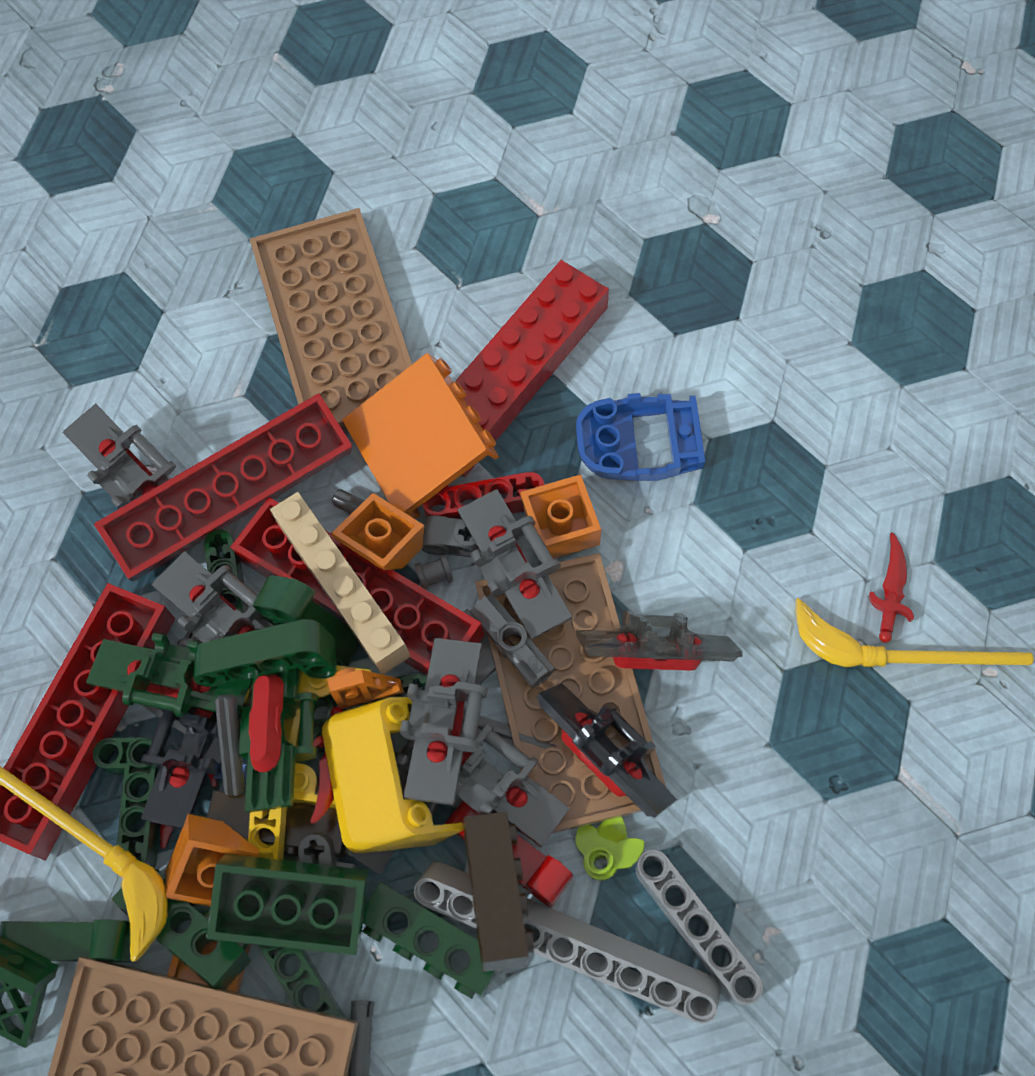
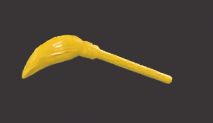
(845, 651)
(141, 883)

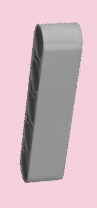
(714, 935)

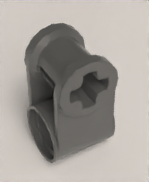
(447, 537)

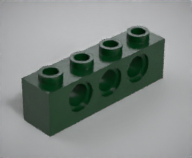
(388, 903)
(216, 968)

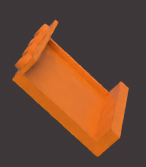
(419, 434)

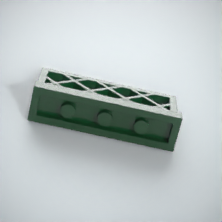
(30, 974)

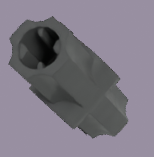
(524, 656)

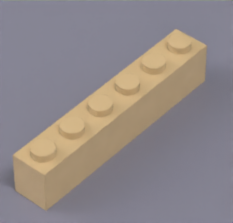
(340, 583)

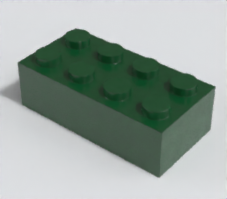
(288, 904)

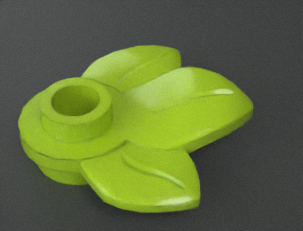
(610, 843)

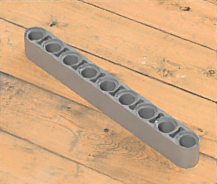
(579, 954)

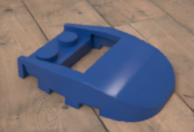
(609, 443)

